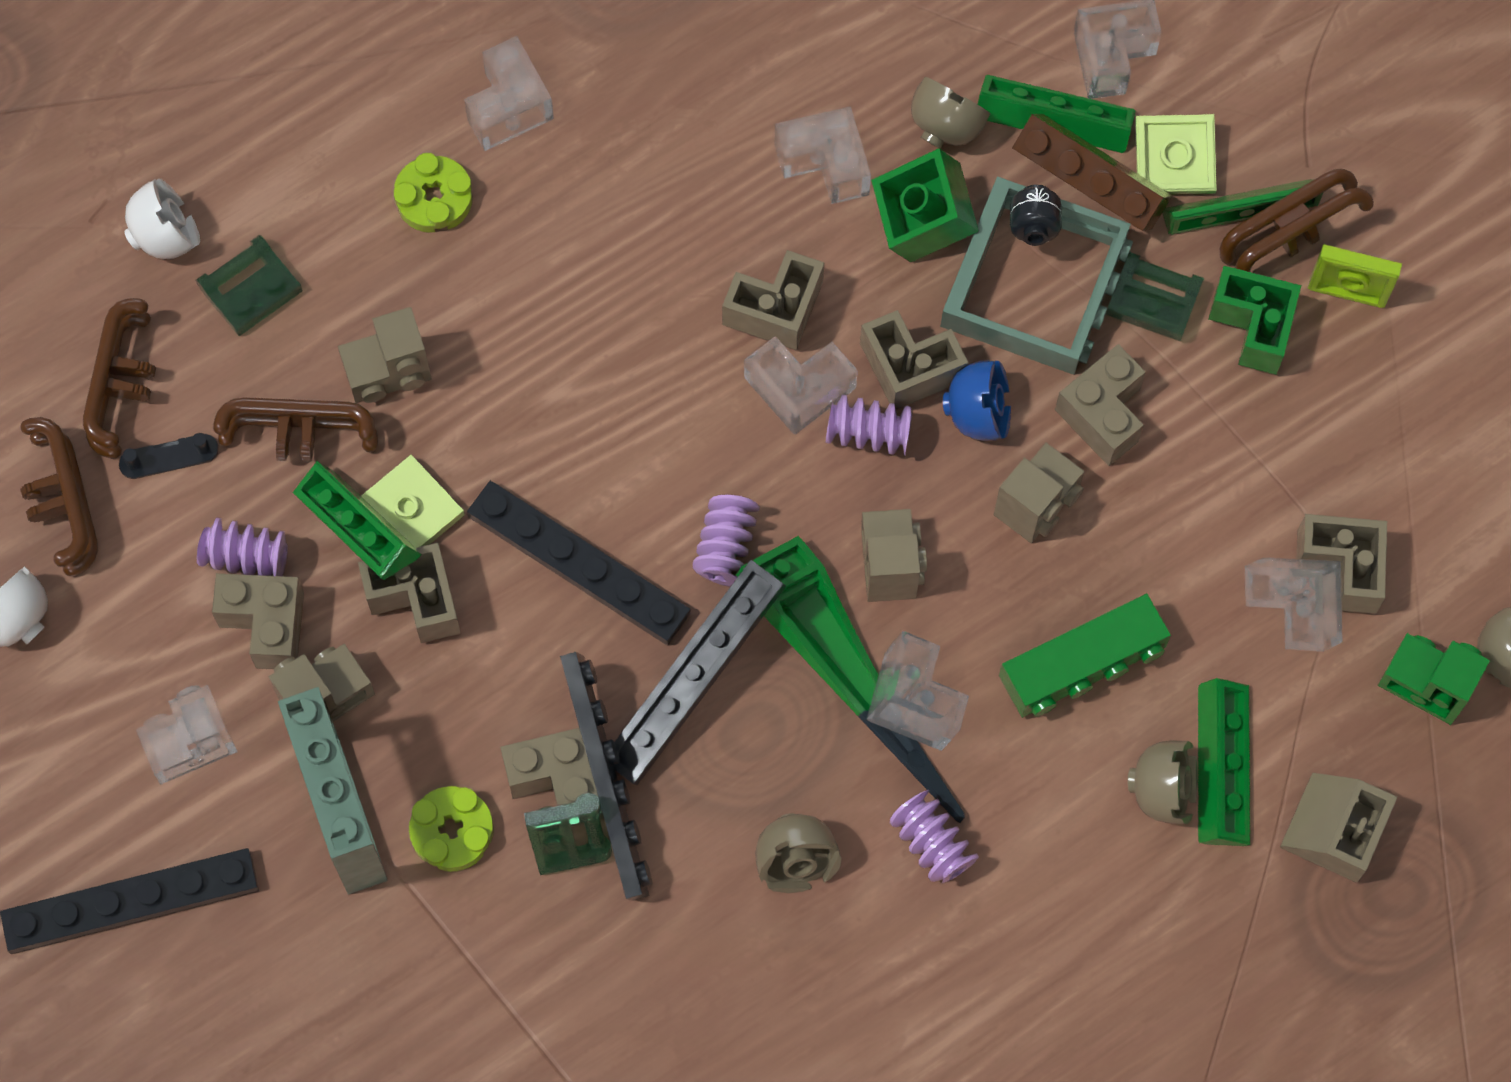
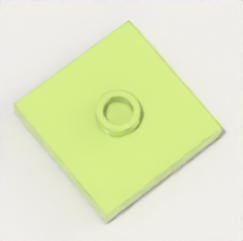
(1177, 152)
(414, 503)

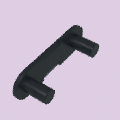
(168, 456)

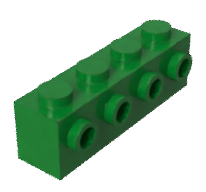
(1085, 656)

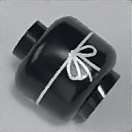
(1036, 215)

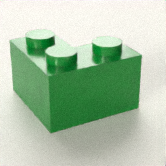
(1262, 308)
(1433, 678)

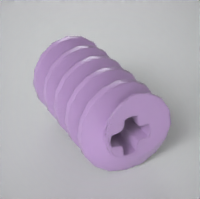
(869, 425)
(722, 538)
(242, 550)
(932, 838)

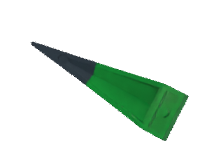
(822, 633)

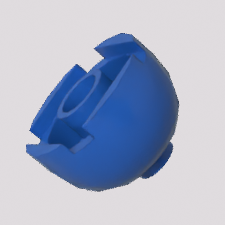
(978, 401)

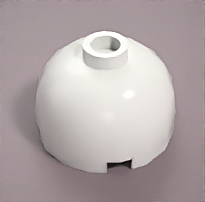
(158, 222)
(21, 608)

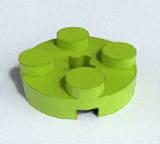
(431, 172)
(461, 806)

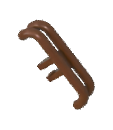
(1294, 218)
(107, 364)
(294, 413)
(73, 501)

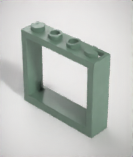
(1074, 219)
(332, 791)

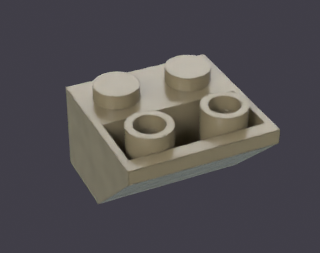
(1339, 824)

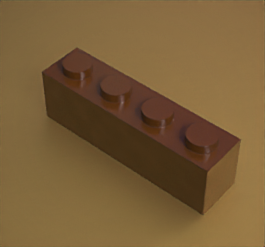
(1092, 172)

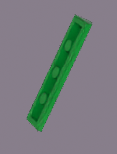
(1092, 120)
(1228, 208)
(355, 521)
(1223, 763)

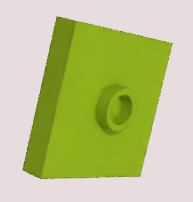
(1354, 276)

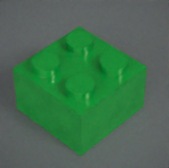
(924, 205)

